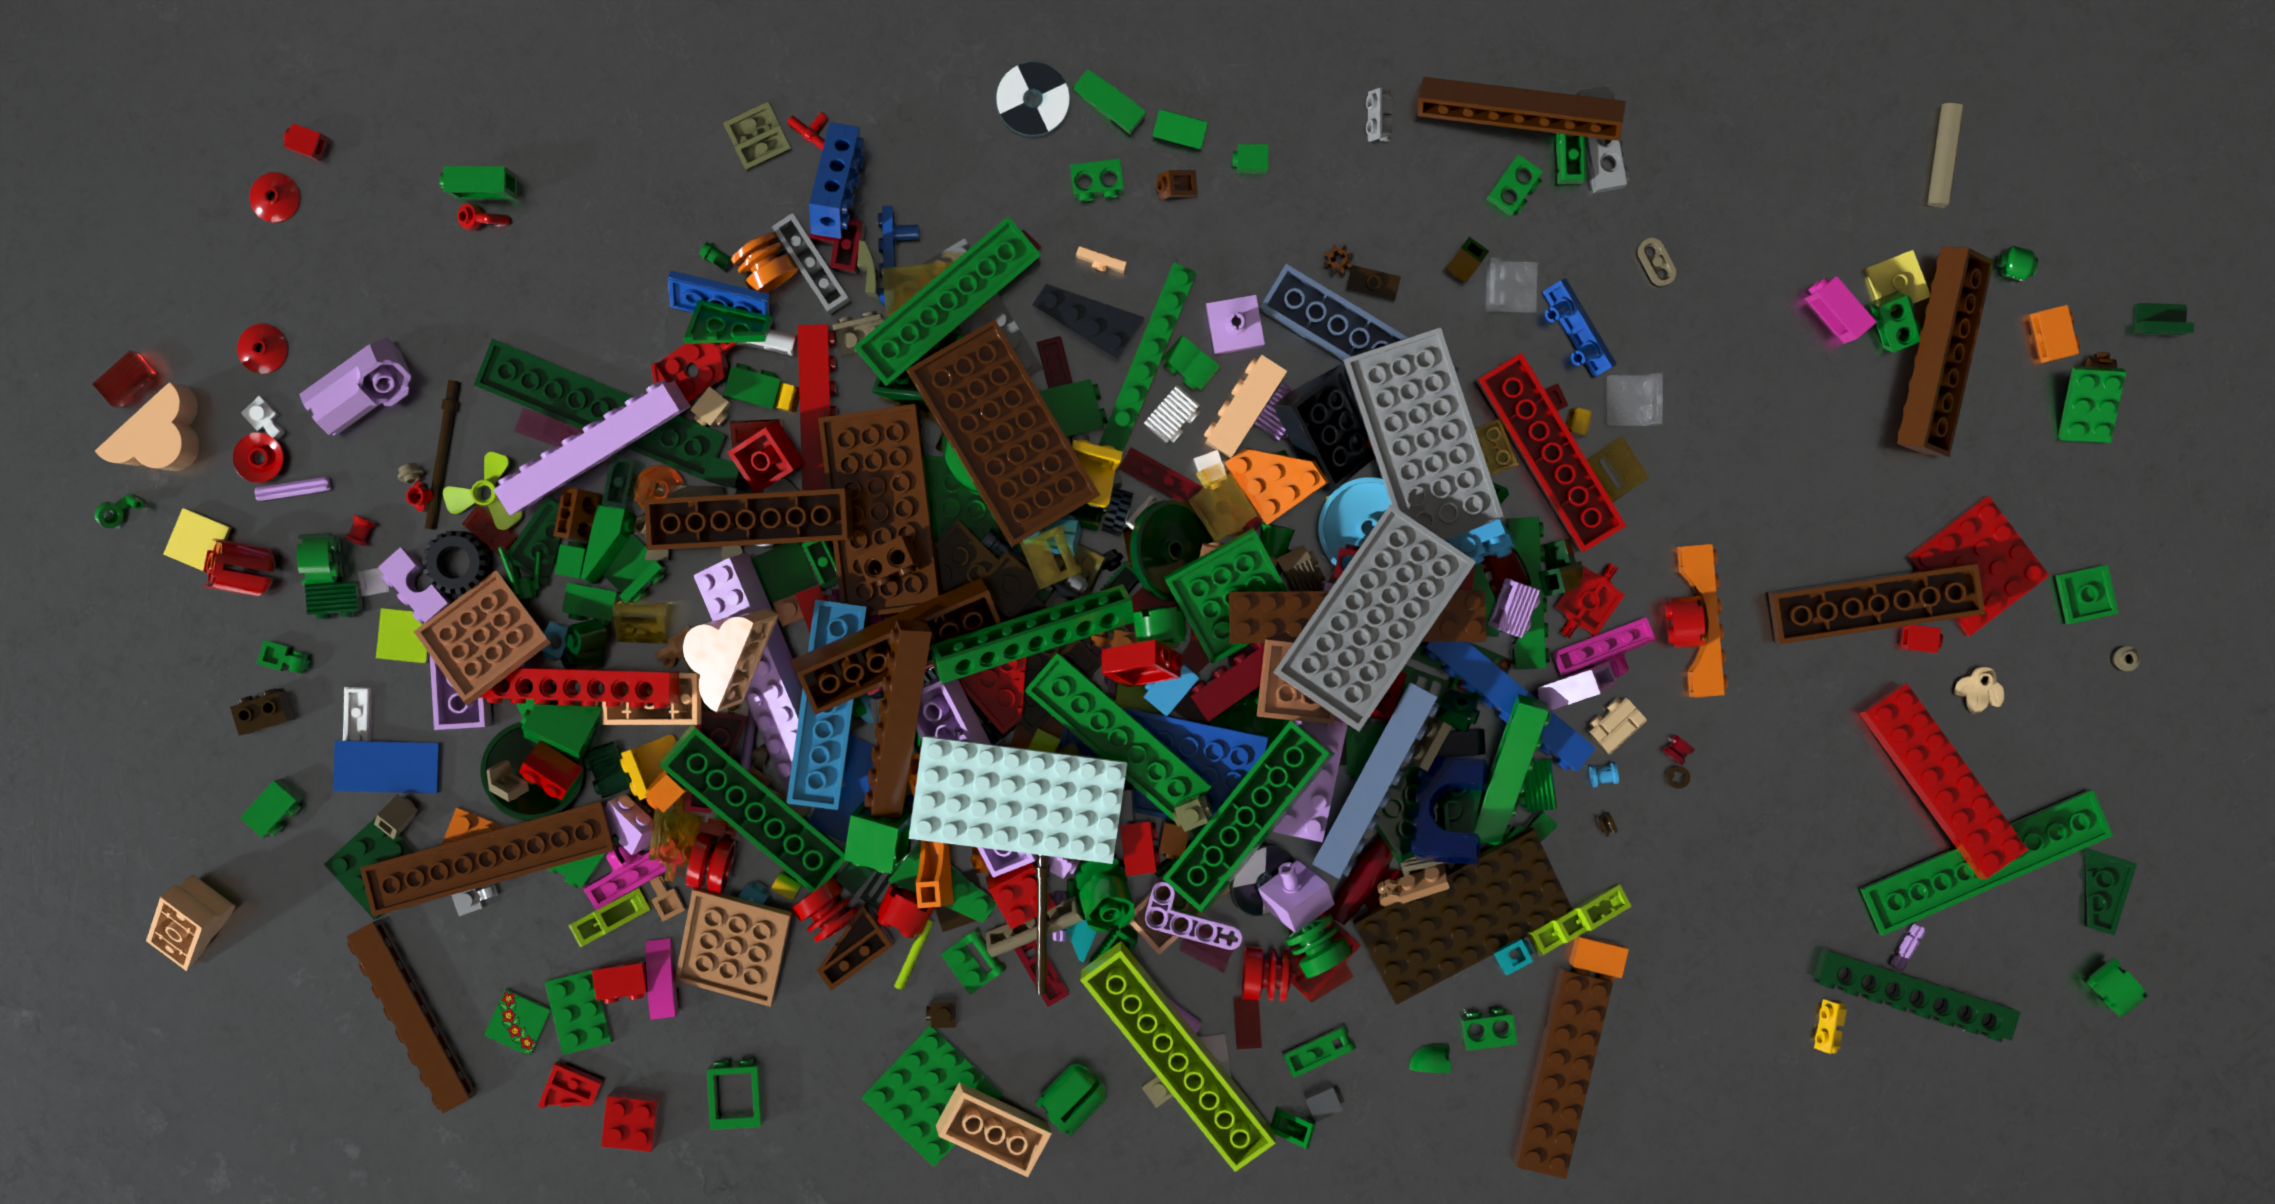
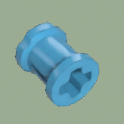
(1604, 774)

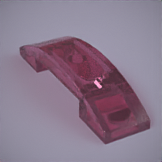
(546, 429)

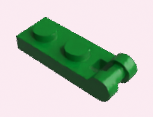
(1318, 1051)

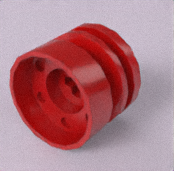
(825, 910)
(1265, 974)

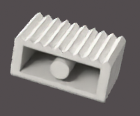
(1172, 414)

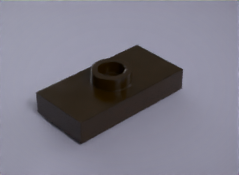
(1373, 283)

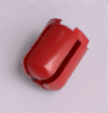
(237, 580)

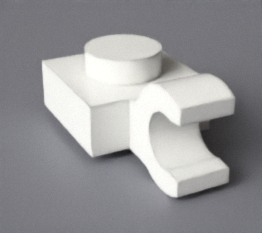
(262, 417)

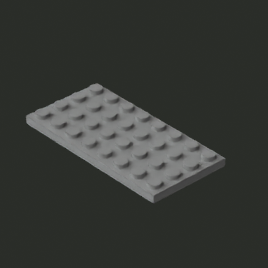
(1424, 435)
(1374, 617)

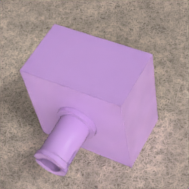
(1235, 325)
(1296, 895)

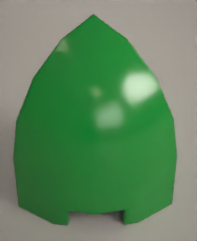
(1431, 1059)

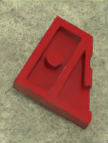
(569, 1087)

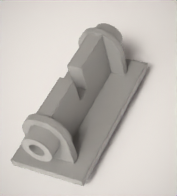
(1379, 103)

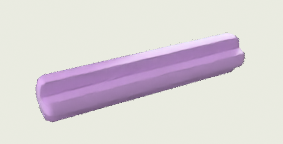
(292, 488)

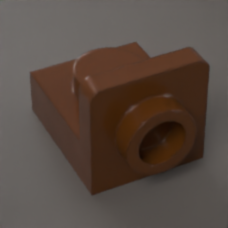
(1177, 184)

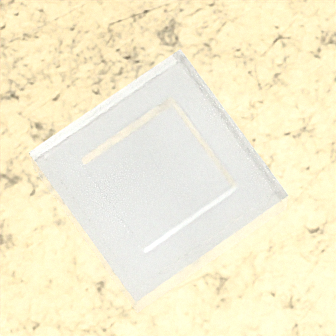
(371, 582)

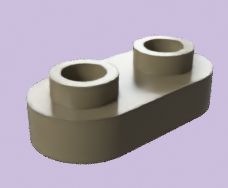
(1658, 261)

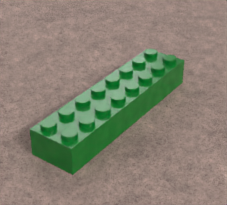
(752, 809)
(1248, 816)

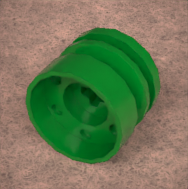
(1320, 949)

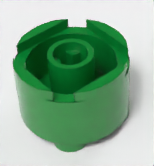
(319, 558)
(1160, 624)
(1107, 902)
(2118, 986)

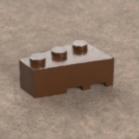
(856, 948)

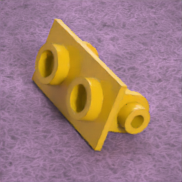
(1827, 1037)

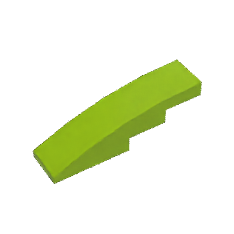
(1581, 919)

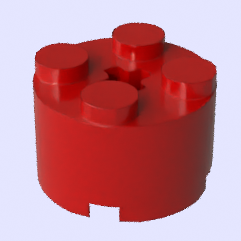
(1686, 622)
(901, 911)

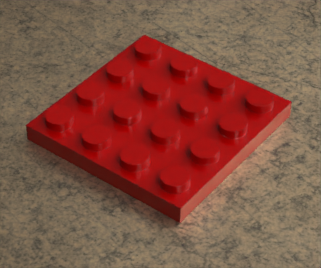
(2003, 558)

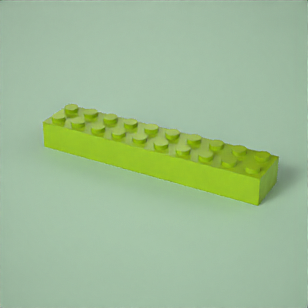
(1177, 1056)

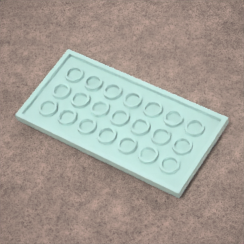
(1017, 799)

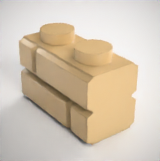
(1616, 724)

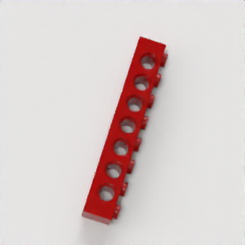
(664, 686)

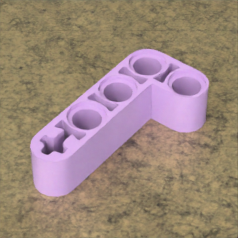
(1194, 921)

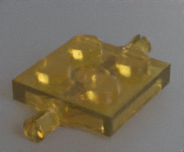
(1222, 506)
(673, 838)

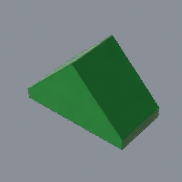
(1294, 1127)

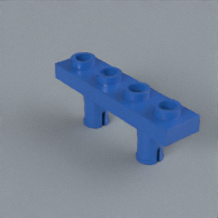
(892, 233)
(1578, 325)

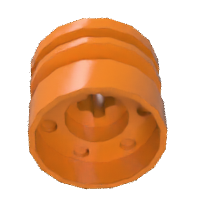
(762, 260)

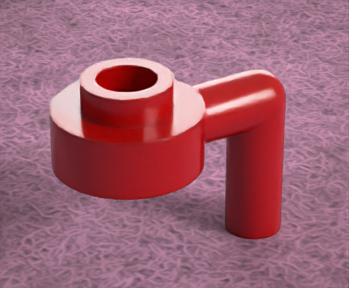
(471, 217)

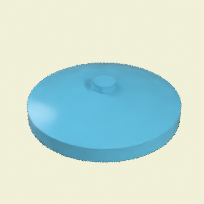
(1351, 515)

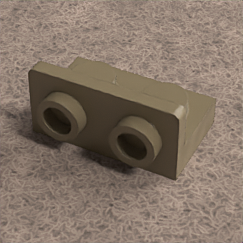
(852, 331)
(1430, 743)

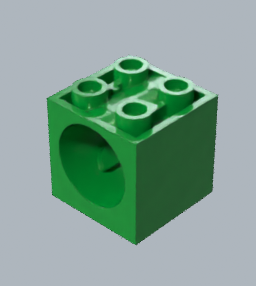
(878, 841)

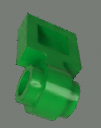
(277, 656)

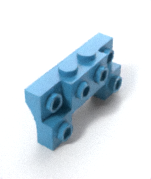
(1484, 541)

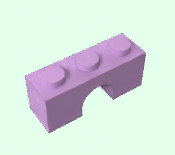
(401, 572)

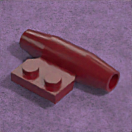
(1362, 882)

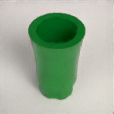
(1276, 540)

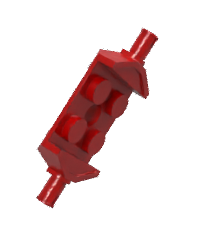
(708, 358)

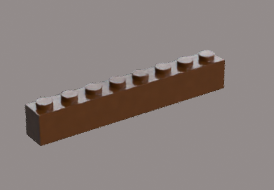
(1521, 108)
(898, 718)
(410, 1016)

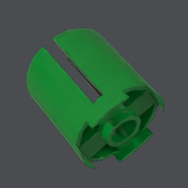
(1073, 1098)

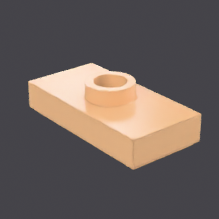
(1100, 260)

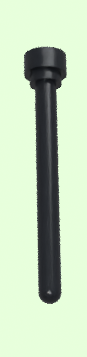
(994, 540)

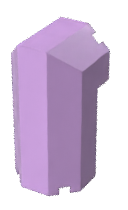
(358, 386)

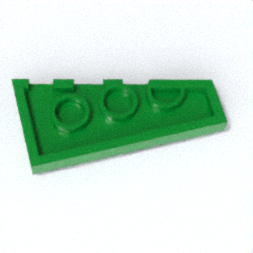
(967, 896)

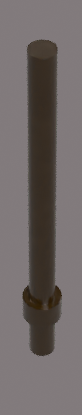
(449, 405)
(1042, 872)

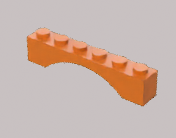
(1706, 672)
(934, 871)

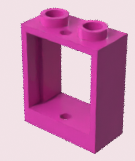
(1839, 309)

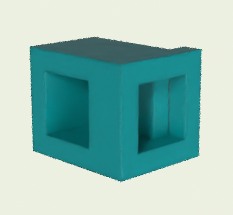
(1510, 964)

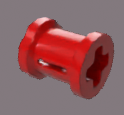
(359, 530)

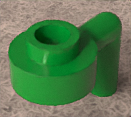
(116, 510)

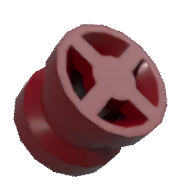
(1678, 750)

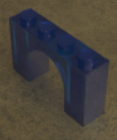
(1431, 841)

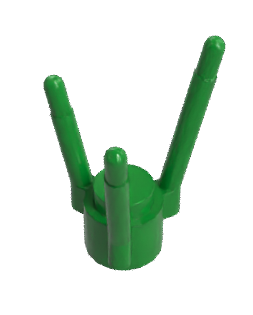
(522, 586)

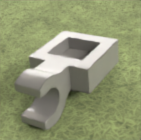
(473, 899)

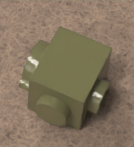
(1192, 812)

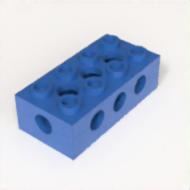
(832, 187)

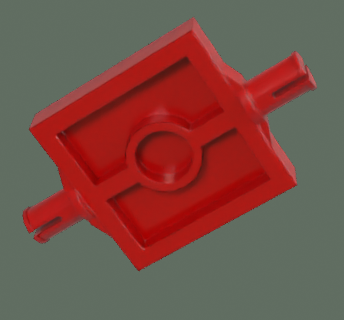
(1590, 602)

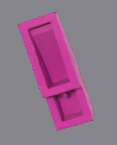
(661, 979)

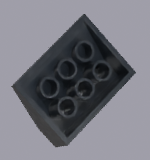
(1327, 426)

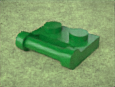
(966, 965)

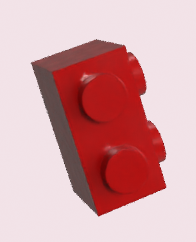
(550, 770)
(620, 981)

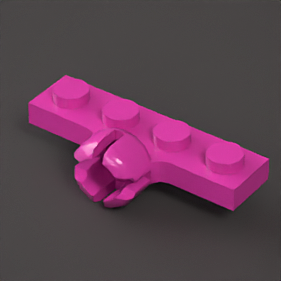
(1604, 648)
(626, 874)

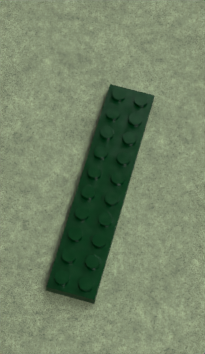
(583, 400)

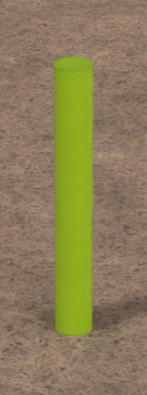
(913, 956)

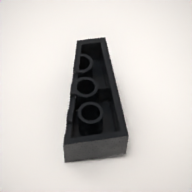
(1094, 322)

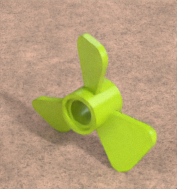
(460, 499)

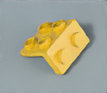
(1100, 465)
(643, 763)

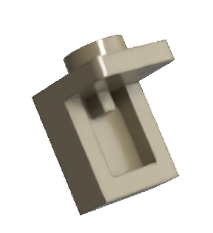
(504, 783)

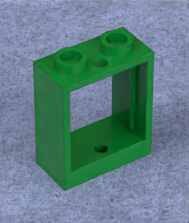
(478, 182)
(740, 1120)

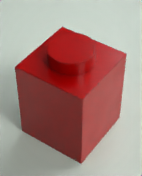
(304, 141)
(1921, 638)

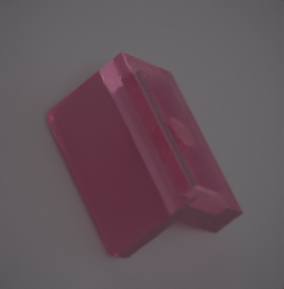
(1207, 954)

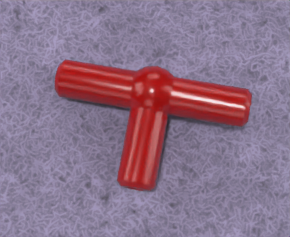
(810, 133)

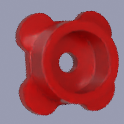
(413, 493)

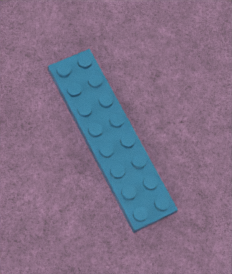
(823, 737)

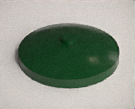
(1163, 541)
(535, 803)

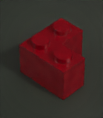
(845, 250)

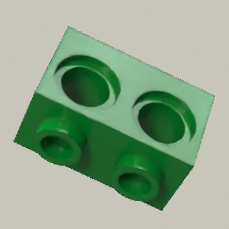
(1096, 172)
(1511, 183)
(1889, 325)
(1488, 1037)

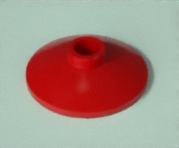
(285, 202)
(273, 353)
(246, 457)

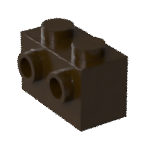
(261, 713)

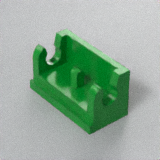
(1180, 129)

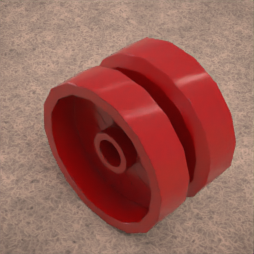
(710, 863)

